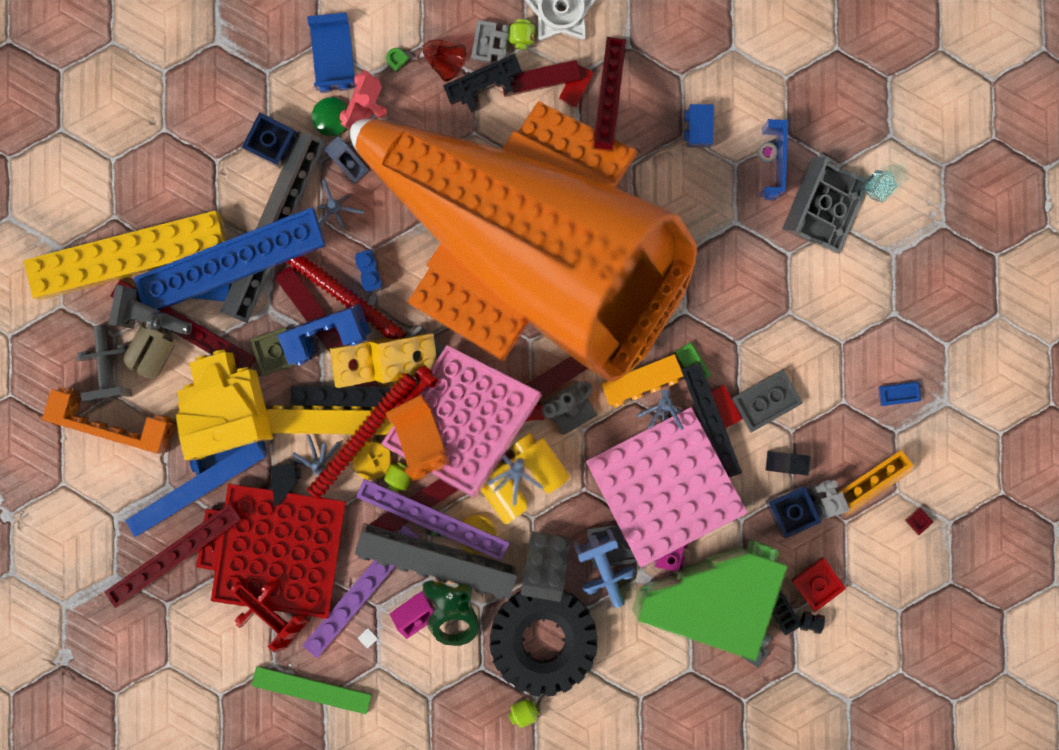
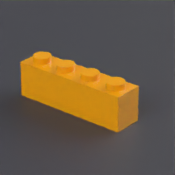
(641, 380)
(877, 481)

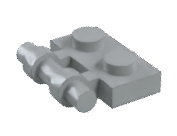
(484, 42)
(832, 504)

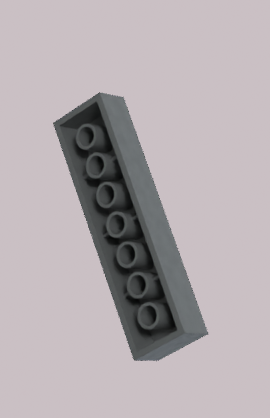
(436, 561)

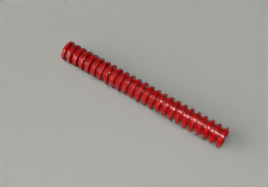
(346, 296)
(361, 436)

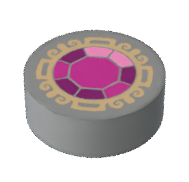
(767, 152)

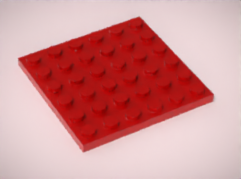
(281, 545)

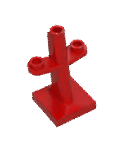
(285, 630)

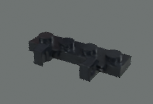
(497, 73)

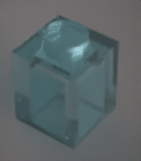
(880, 185)

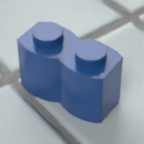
(368, 266)

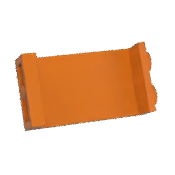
(418, 437)

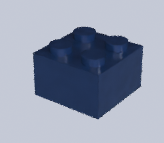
(269, 140)
(793, 511)

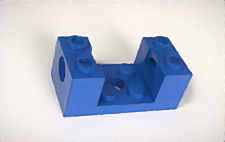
(299, 345)

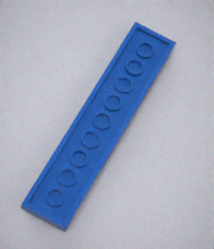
(231, 260)

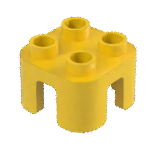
(543, 465)

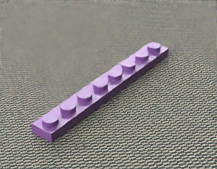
(432, 519)
(350, 604)

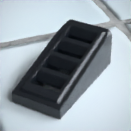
(790, 628)

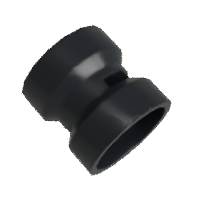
(812, 622)

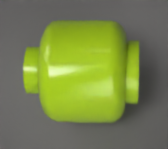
(522, 34)
(397, 477)
(523, 713)

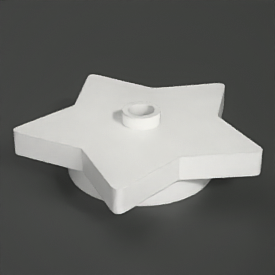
(555, 22)

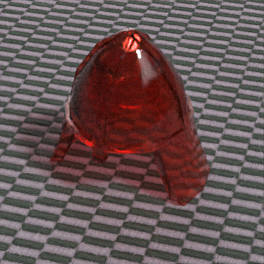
(444, 57)

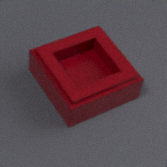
(918, 521)

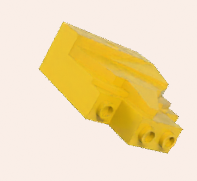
(220, 407)

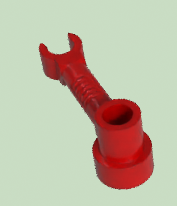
(426, 379)

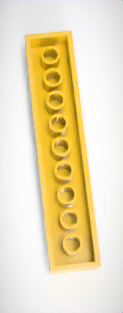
(121, 255)

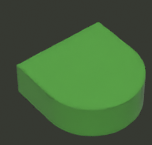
(396, 58)

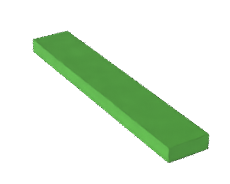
(311, 690)

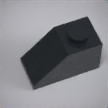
(787, 463)
(284, 480)

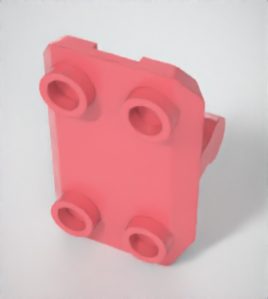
(363, 100)

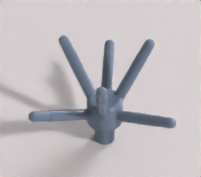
(333, 206)
(664, 405)
(316, 464)
(515, 472)

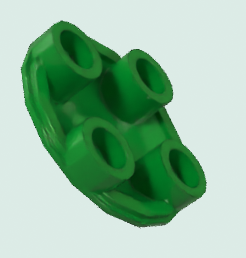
(327, 116)

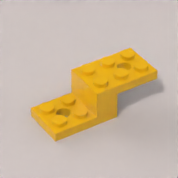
(382, 359)

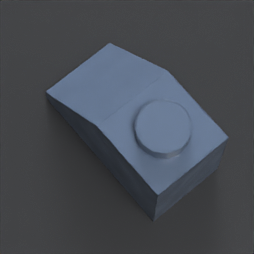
(346, 159)

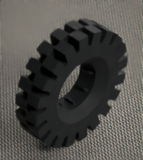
(543, 675)

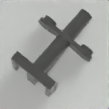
(127, 309)
(104, 368)
(570, 406)

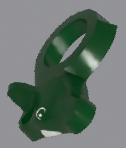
(452, 604)

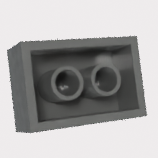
(546, 566)

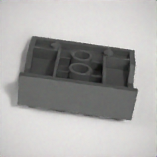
(825, 205)

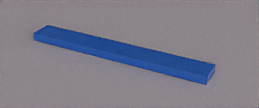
(195, 488)

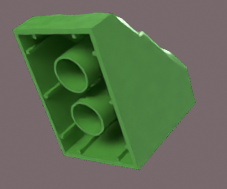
(717, 600)

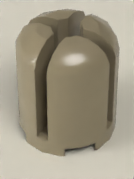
(149, 351)

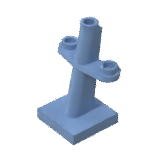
(597, 548)

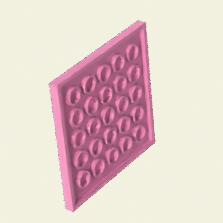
(475, 415)
(666, 487)

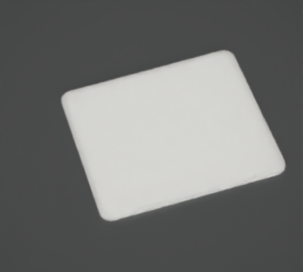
(367, 638)

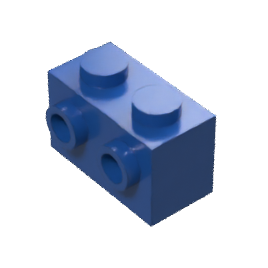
(700, 125)

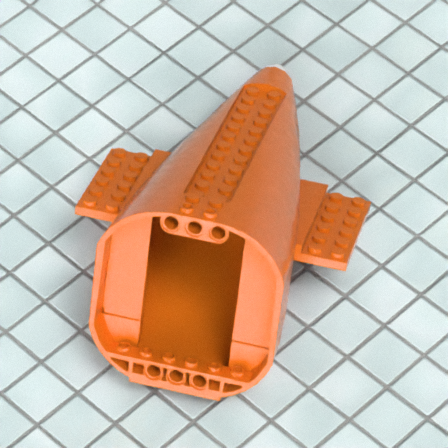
(536, 238)

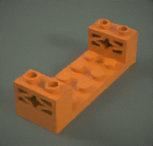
(63, 407)

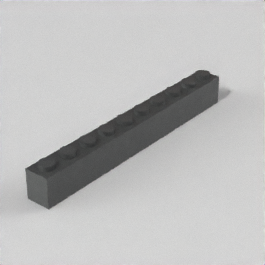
(281, 204)

